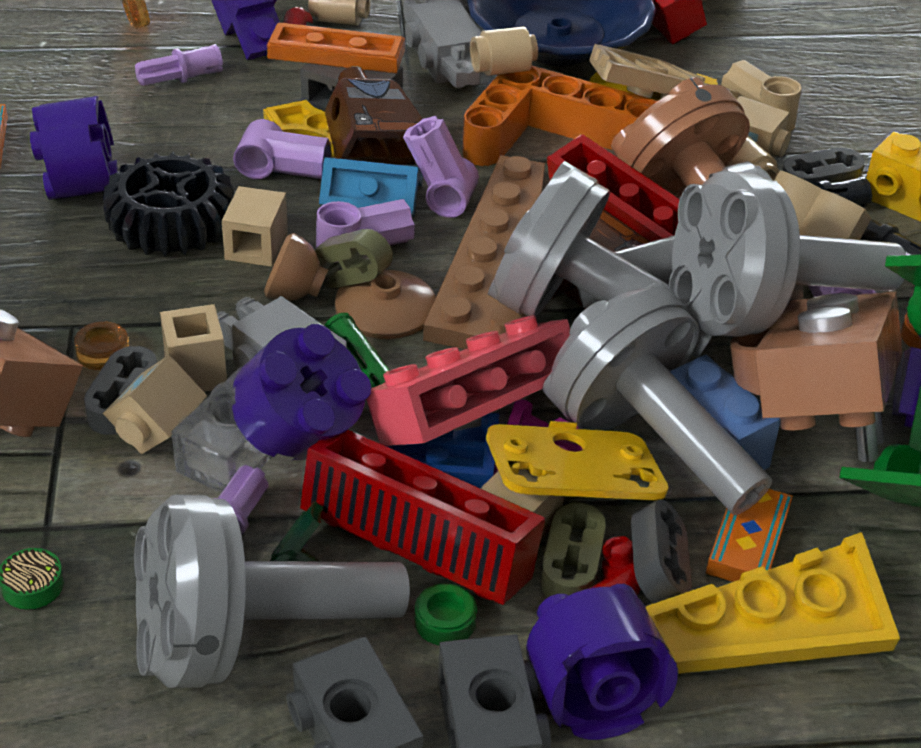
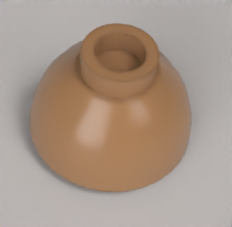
(295, 271)

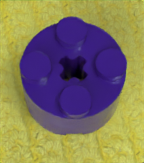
(75, 146)
(299, 392)
(600, 660)

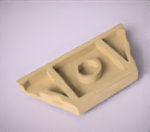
(639, 72)

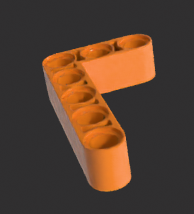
(547, 103)

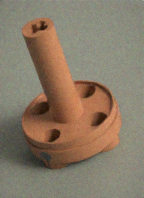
(684, 135)

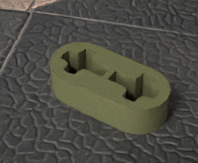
(352, 266)
(562, 551)

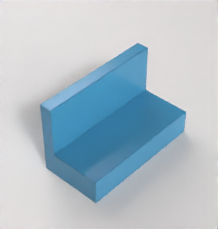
(368, 183)

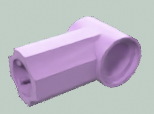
(269, 149)
(447, 174)
(389, 219)

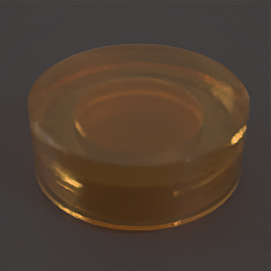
(136, 13)
(98, 342)

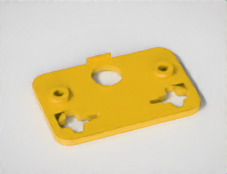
(595, 472)

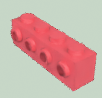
(465, 384)

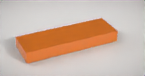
(336, 47)

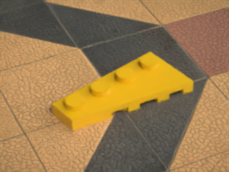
(794, 612)

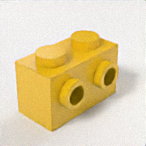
(897, 174)

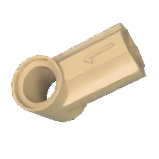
(758, 86)

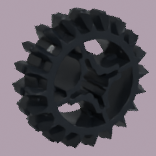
(167, 203)

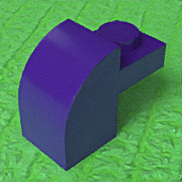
(251, 21)

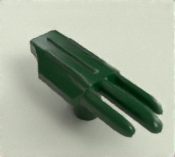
(296, 538)

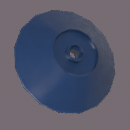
(568, 27)

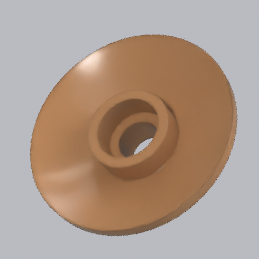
(387, 306)

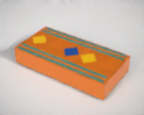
(750, 537)

